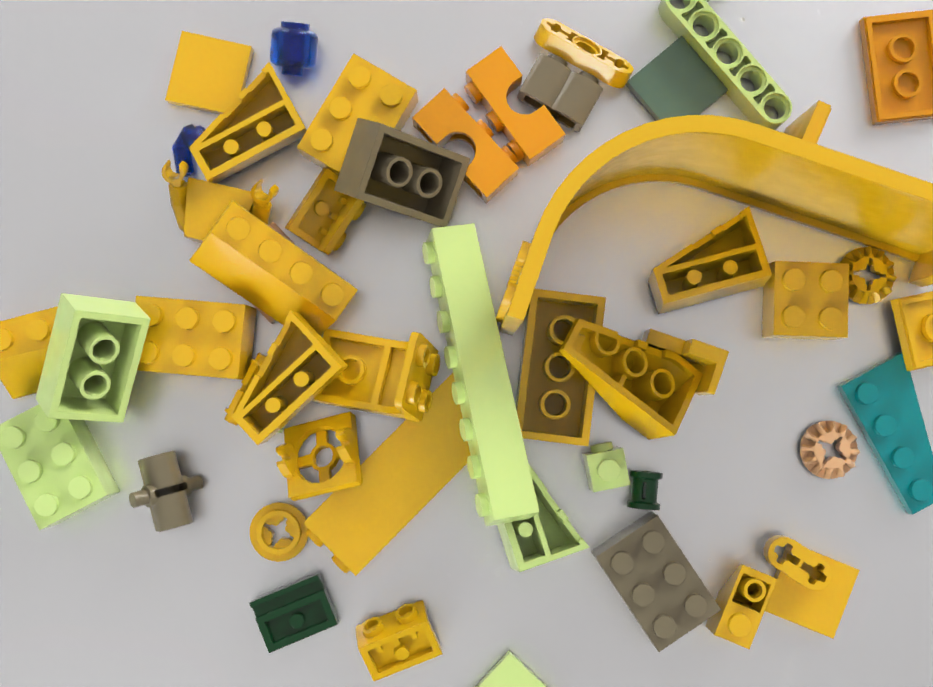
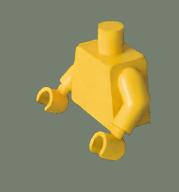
(201, 203)

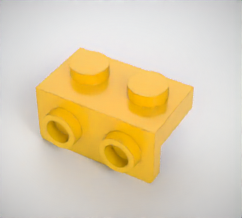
(325, 214)

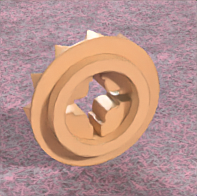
(813, 454)

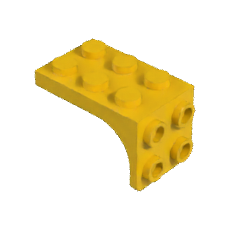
(382, 374)

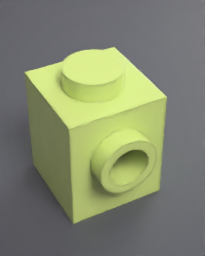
(605, 467)

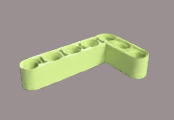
(743, 63)

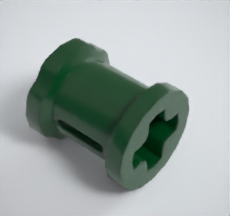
(637, 500)

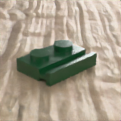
(294, 612)

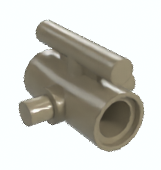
(165, 491)

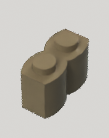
(563, 92)

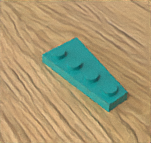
(893, 425)

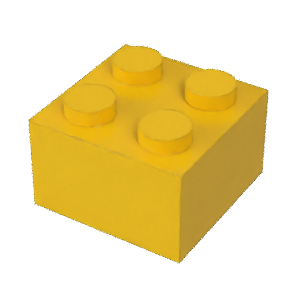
(806, 301)

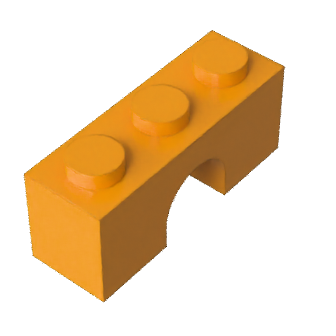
(447, 120)
(528, 134)

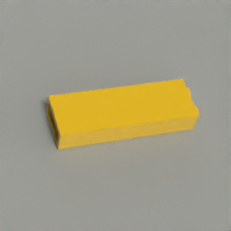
(395, 485)

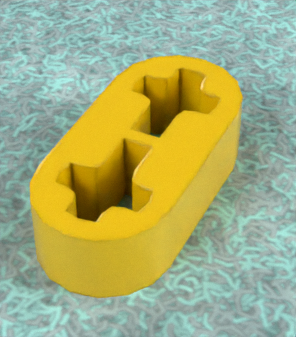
(801, 555)

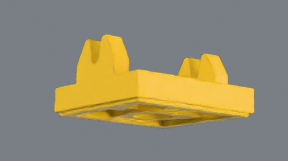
(291, 463)

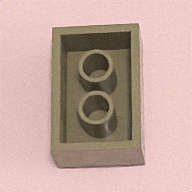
(401, 173)
(655, 580)

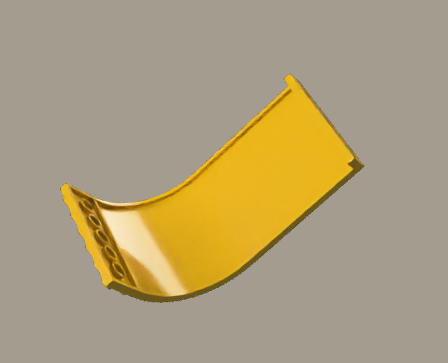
(751, 168)

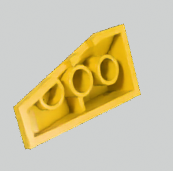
(637, 381)

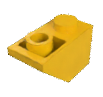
(741, 605)

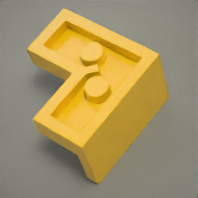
(704, 357)

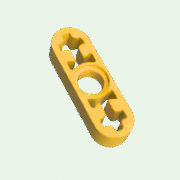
(583, 53)

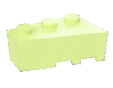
(541, 537)

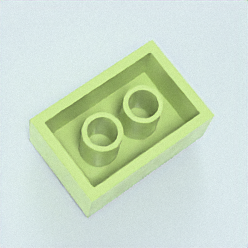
(92, 358)
(55, 465)

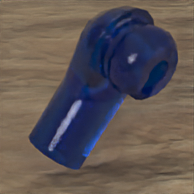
(181, 146)

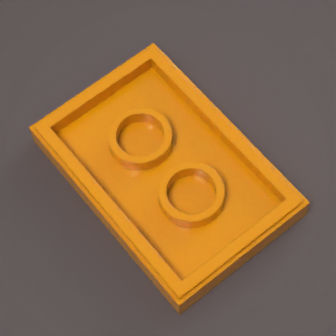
(899, 66)

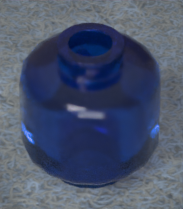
(293, 47)

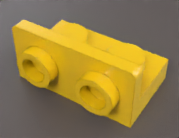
(397, 640)

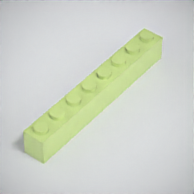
(480, 376)

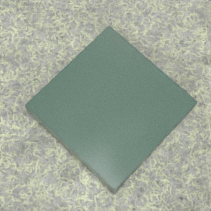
(676, 83)

